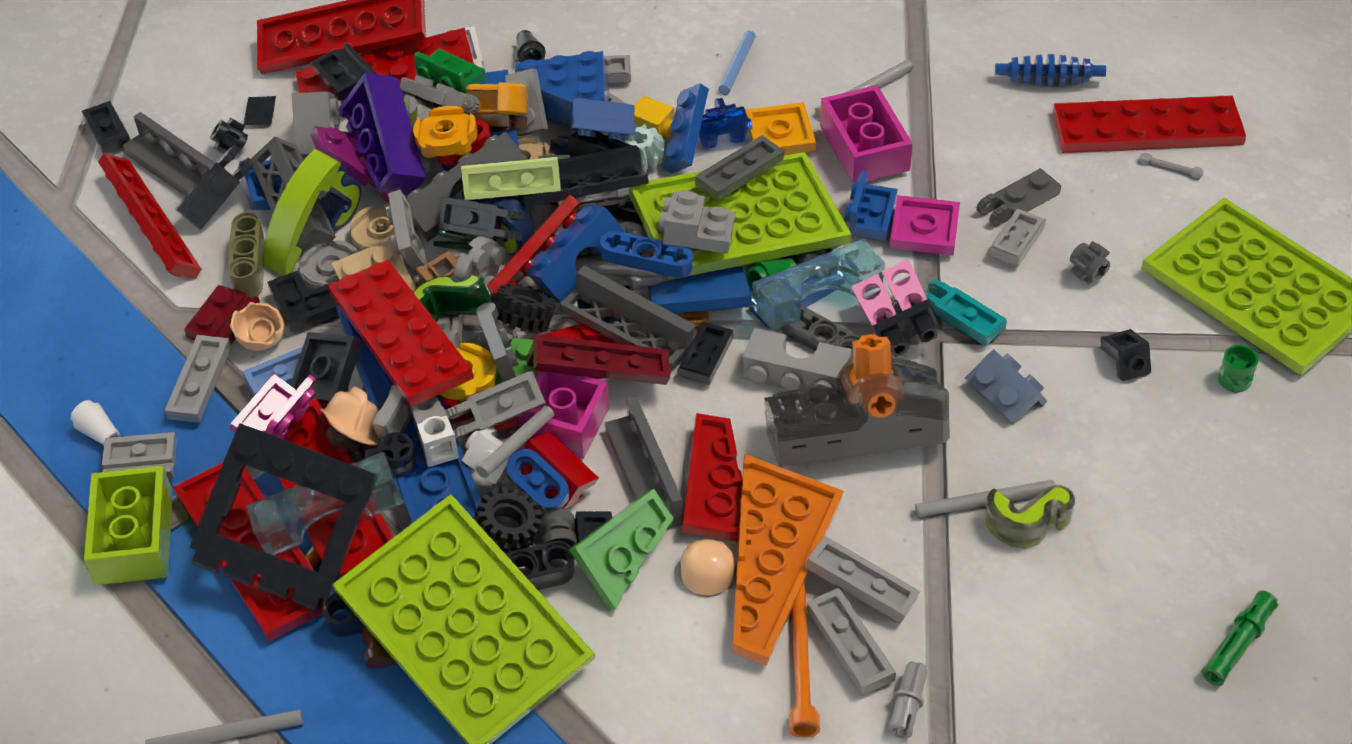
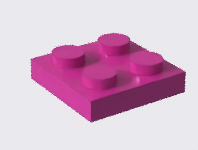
(925, 225)

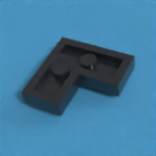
(298, 305)

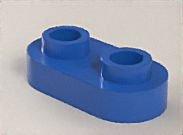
(539, 480)

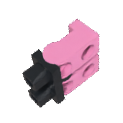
(905, 316)

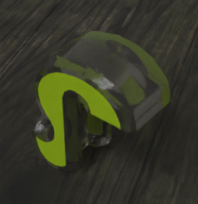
(1029, 524)

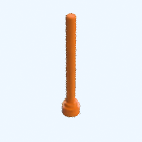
(804, 719)

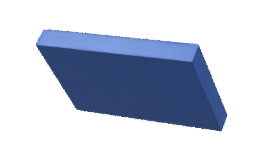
(703, 292)

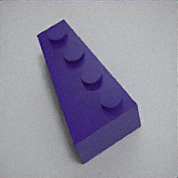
(384, 133)

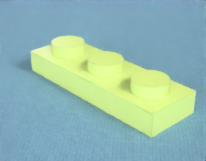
(511, 178)

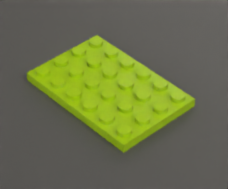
(775, 217)
(1258, 284)
(464, 623)

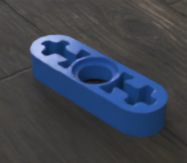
(622, 256)

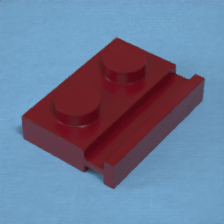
(216, 314)

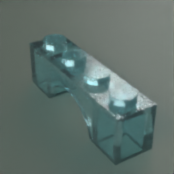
(781, 295)
(285, 517)

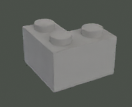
(310, 111)

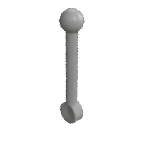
(1146, 159)

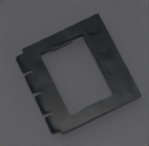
(303, 468)

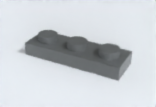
(739, 168)

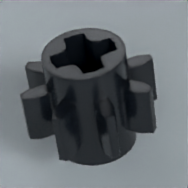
(227, 134)

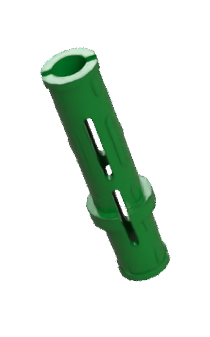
(1247, 627)

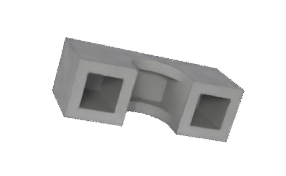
(768, 363)

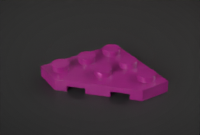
(342, 147)

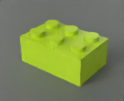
(128, 525)

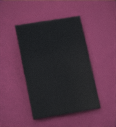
(259, 110)

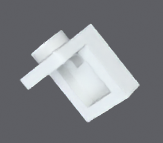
(480, 447)

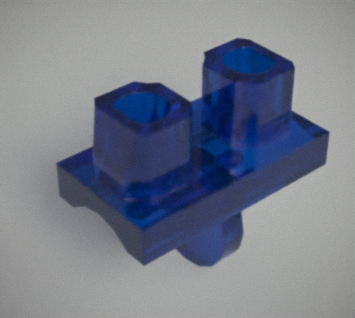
(721, 121)

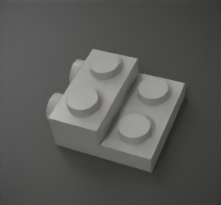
(693, 226)

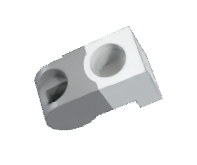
(434, 432)

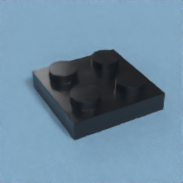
(330, 361)

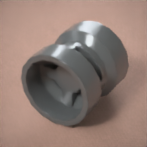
(558, 526)

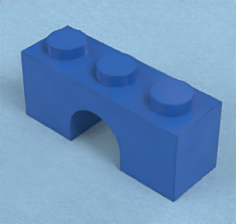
(555, 268)

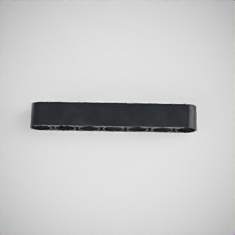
(535, 558)

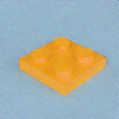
(784, 126)

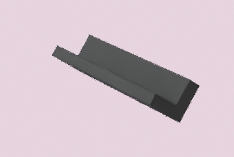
(166, 155)
(284, 164)
(633, 313)
(643, 460)

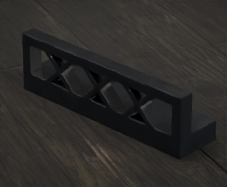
(594, 175)

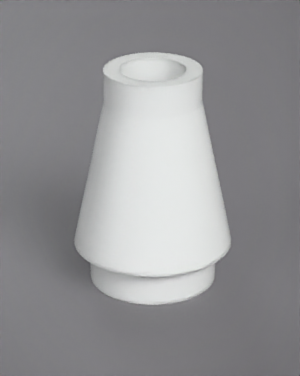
(93, 421)

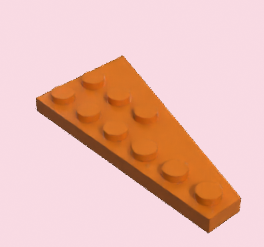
(779, 529)

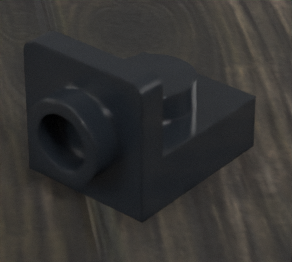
(1130, 353)

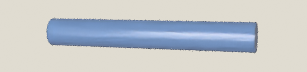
(737, 62)

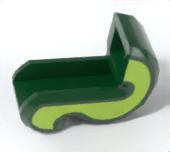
(452, 296)

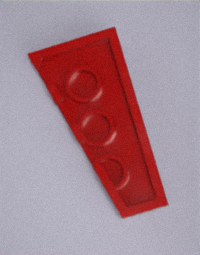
(541, 240)
(713, 481)

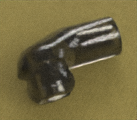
(345, 444)

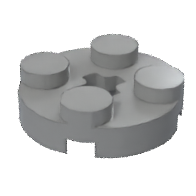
(482, 260)

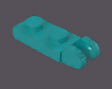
(964, 312)

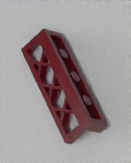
(599, 359)

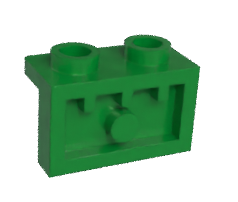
(448, 70)

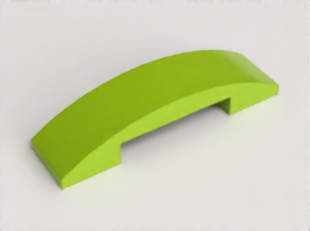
(294, 208)

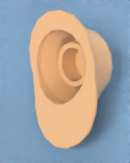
(353, 415)

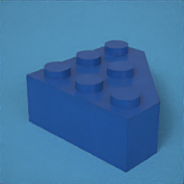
(569, 78)

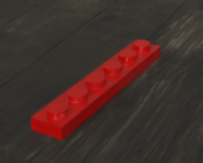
(149, 216)

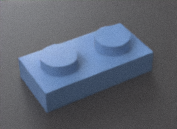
(281, 366)

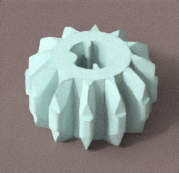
(650, 146)

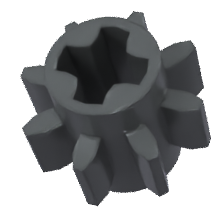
(1089, 261)

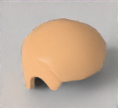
(257, 326)
(707, 567)

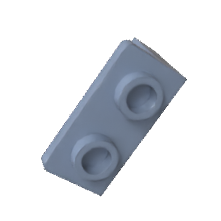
(1004, 386)

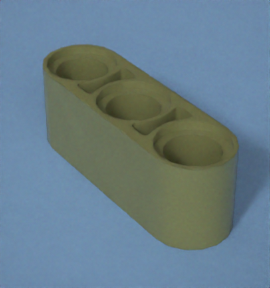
(246, 254)

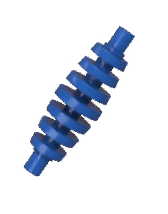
(1050, 69)

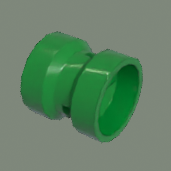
(1238, 368)

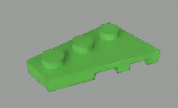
(621, 545)

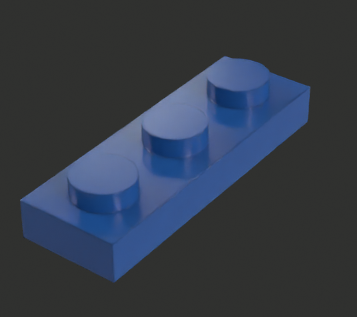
(685, 128)

